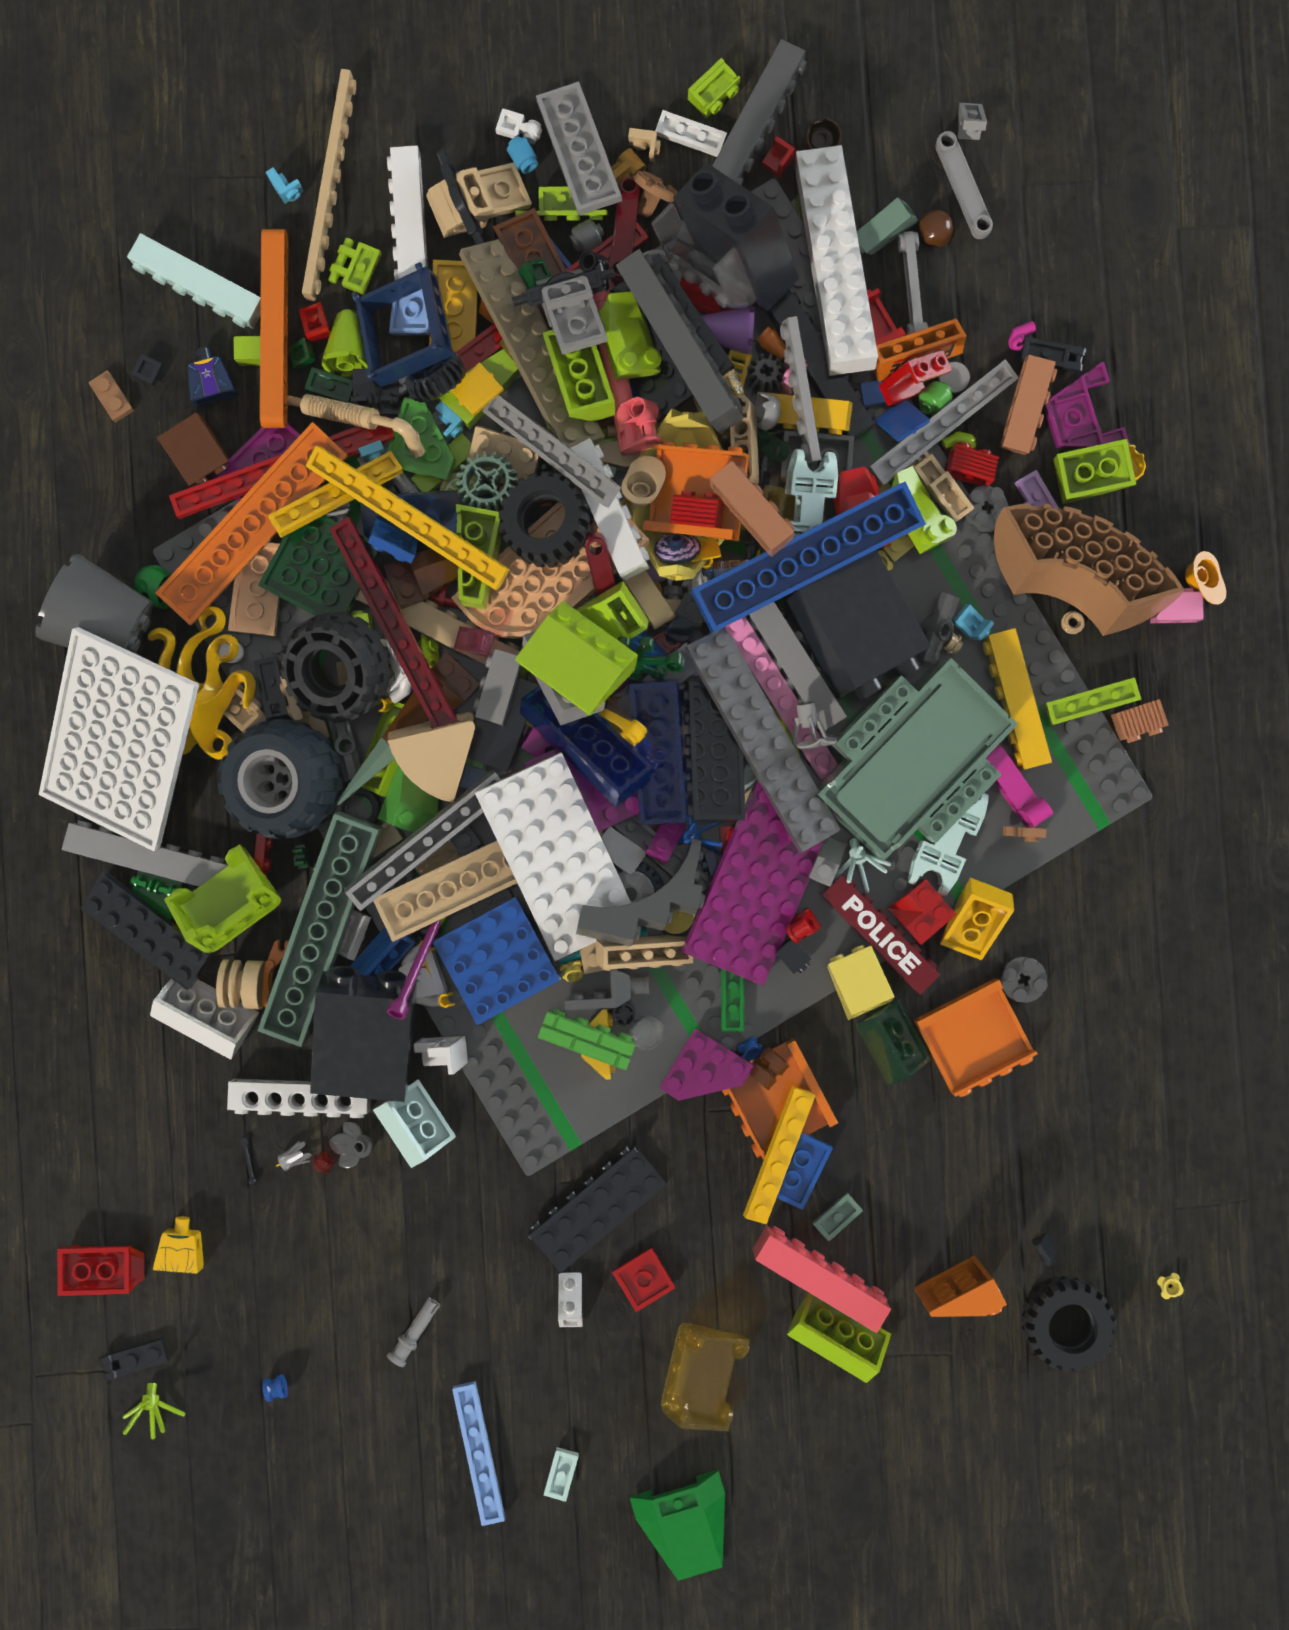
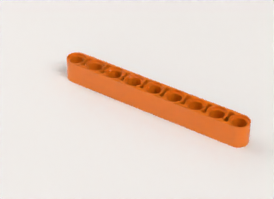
(274, 328)

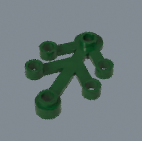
(673, 662)

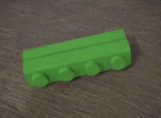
(587, 1039)

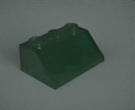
(893, 1042)

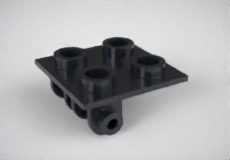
(372, 395)

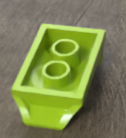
(628, 338)
(938, 526)

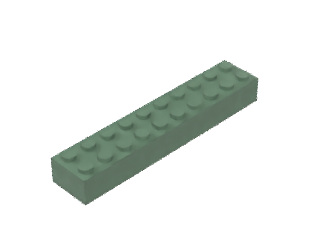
(319, 928)

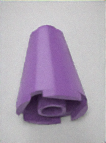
(733, 328)

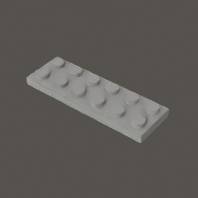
(578, 148)

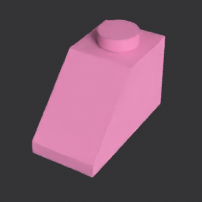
(1185, 609)

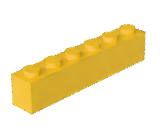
(1017, 699)

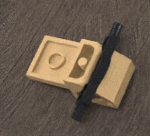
(472, 196)

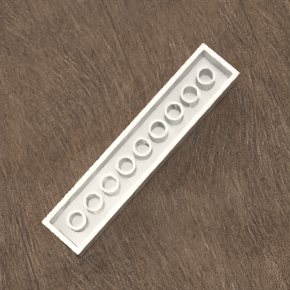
(835, 260)

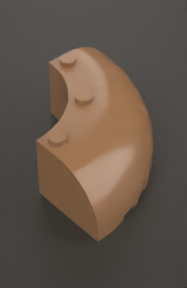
(1083, 564)

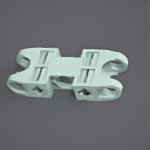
(810, 499)
(947, 848)

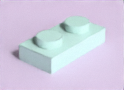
(561, 1474)

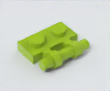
(361, 266)

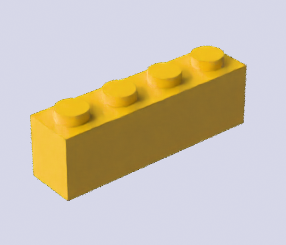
(828, 414)

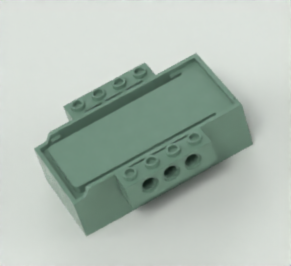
(915, 759)

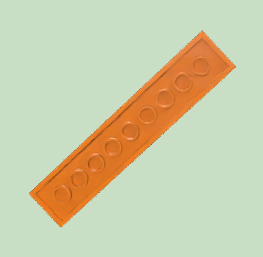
(244, 528)

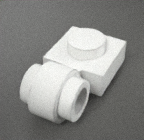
(512, 124)

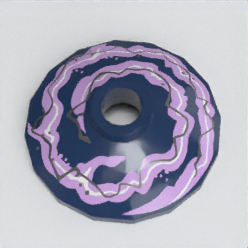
(677, 548)

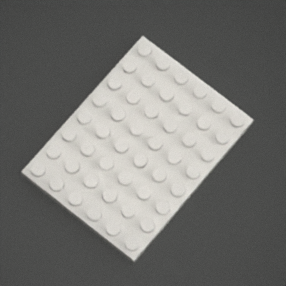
(117, 738)

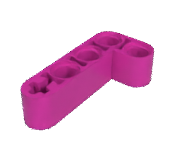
(1017, 791)

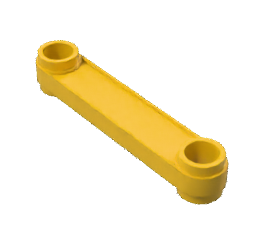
(631, 731)

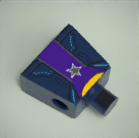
(209, 379)

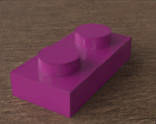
(665, 841)

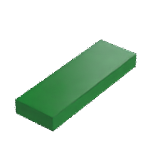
(732, 1002)

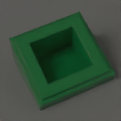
(533, 271)

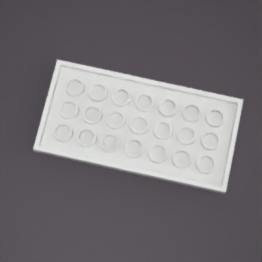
(552, 849)

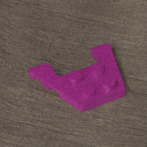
(1073, 415)

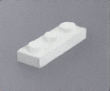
(690, 133)

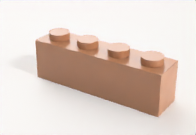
(1027, 405)
(751, 508)

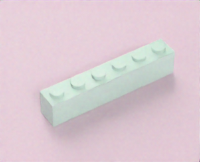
(196, 281)

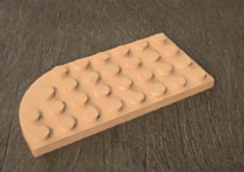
(534, 591)

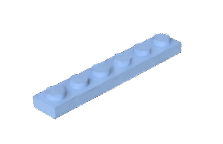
(478, 1453)

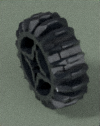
(435, 379)

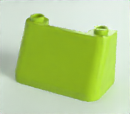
(224, 903)

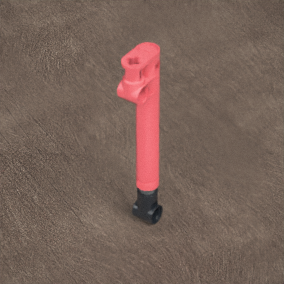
(634, 416)

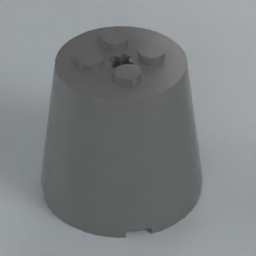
(94, 602)

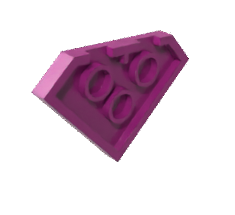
(705, 1069)

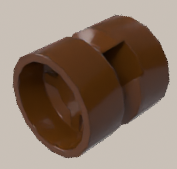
(775, 1065)

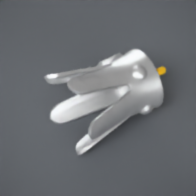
(293, 1157)

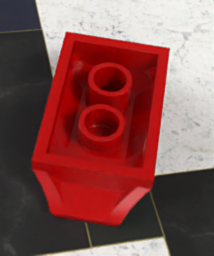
(853, 489)
(99, 1270)

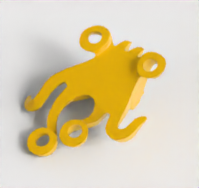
(213, 695)

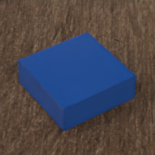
(871, 393)

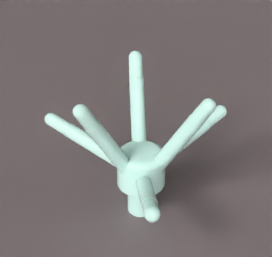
(859, 856)

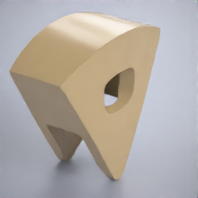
(434, 755)

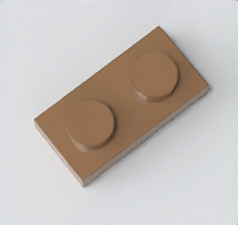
(111, 396)

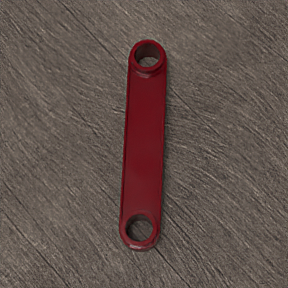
(625, 225)
(599, 563)

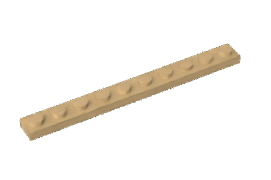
(327, 194)

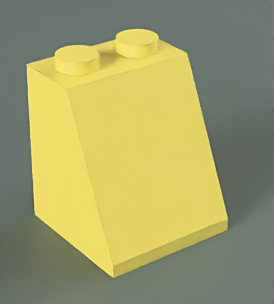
(859, 981)

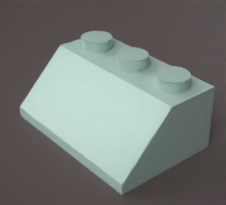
(415, 1125)

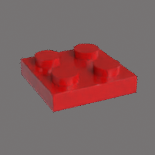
(643, 1279)

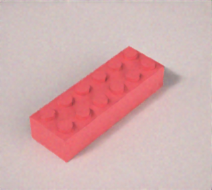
(821, 1278)

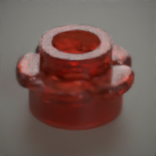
(323, 1162)

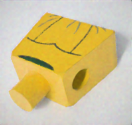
(180, 1249)

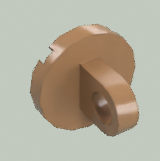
(652, 193)

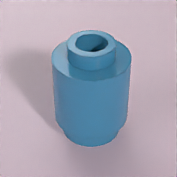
(522, 154)

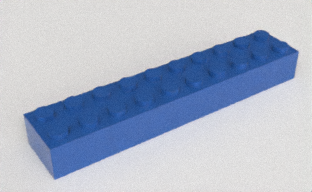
(808, 557)

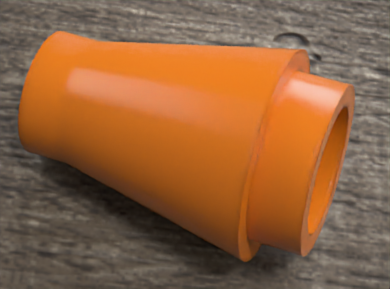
(771, 342)

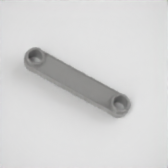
(963, 185)
(908, 244)

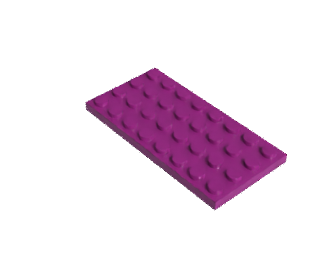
(751, 894)

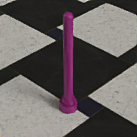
(398, 1007)

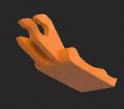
(274, 959)

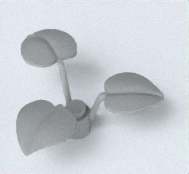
(808, 718)

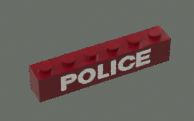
(880, 934)

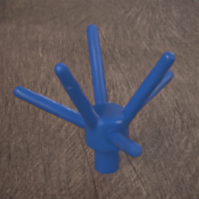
(695, 833)

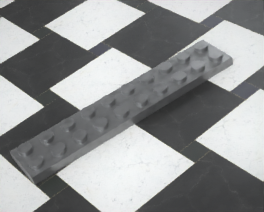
(762, 739)

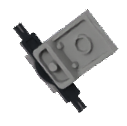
(570, 307)

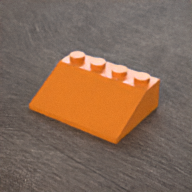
(961, 1291)

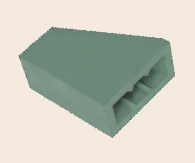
(886, 226)

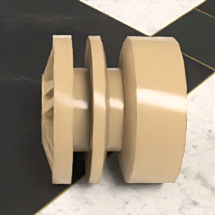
(238, 983)

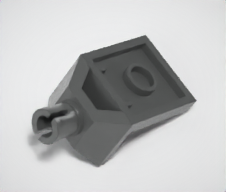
(621, 990)

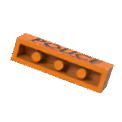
(895, 353)

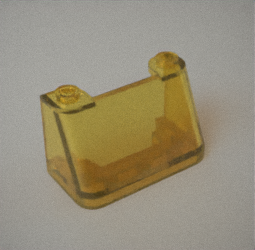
(701, 1377)

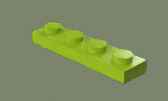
(1092, 701)

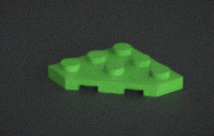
(438, 459)

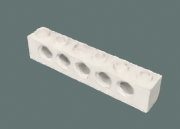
(241, 1104)

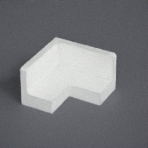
(443, 1051)

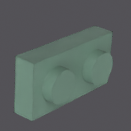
(837, 1216)

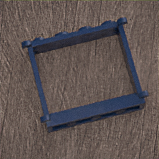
(441, 343)

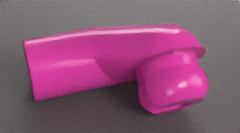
(1018, 333)

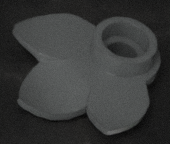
(347, 1145)

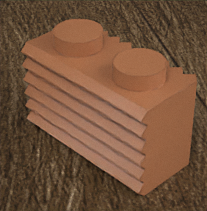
(1140, 720)

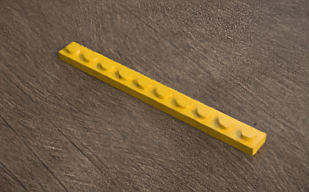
(407, 517)

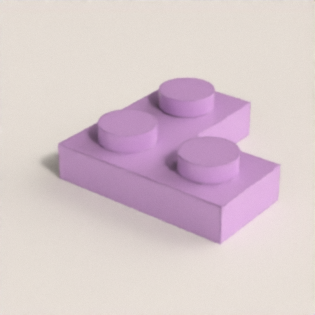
(1034, 490)

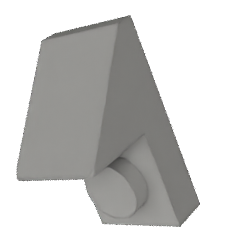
(971, 121)

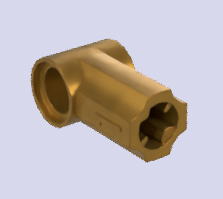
(627, 166)

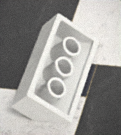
(200, 1017)

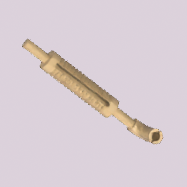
(357, 416)

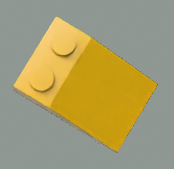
(979, 918)

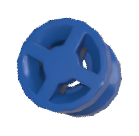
(275, 1388)

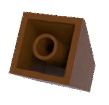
(194, 450)

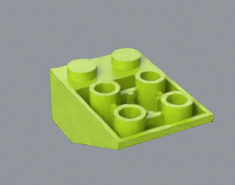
(616, 612)

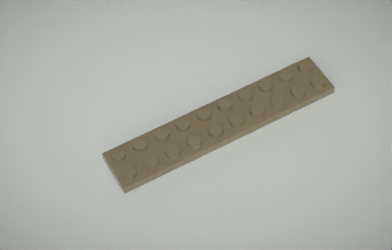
(522, 332)

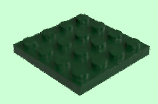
(312, 570)

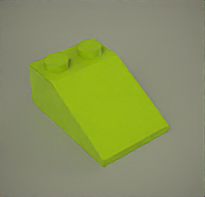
(1094, 471)

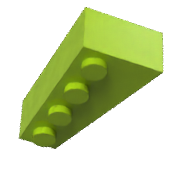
(481, 530)

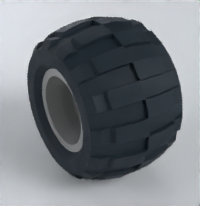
(311, 772)

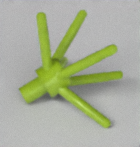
(150, 1402)

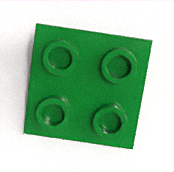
(154, 890)

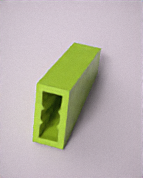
(505, 374)

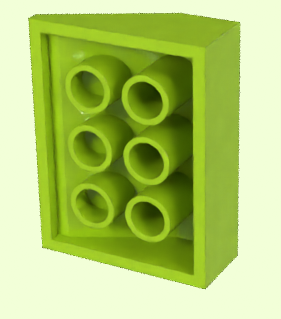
(577, 658)

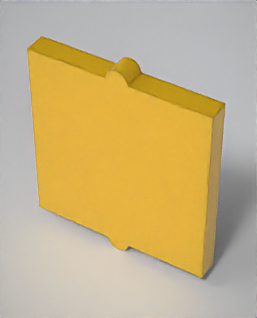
(477, 389)

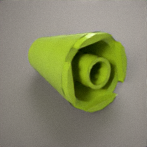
(344, 346)

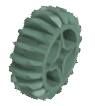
(494, 476)

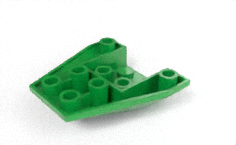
(685, 1524)

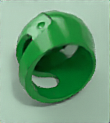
(149, 580)

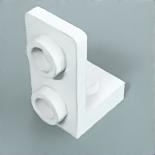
(570, 1300)

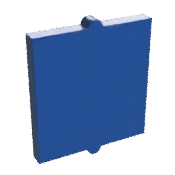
(902, 420)

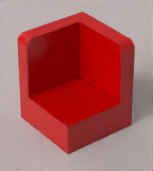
(778, 157)

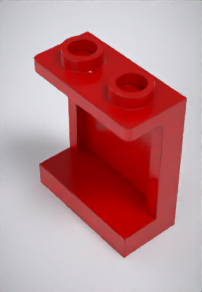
(882, 324)
(909, 378)

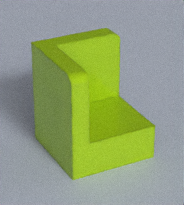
(247, 350)

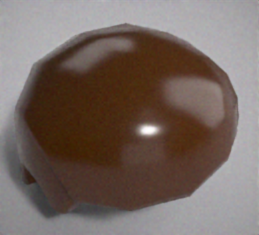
(936, 228)

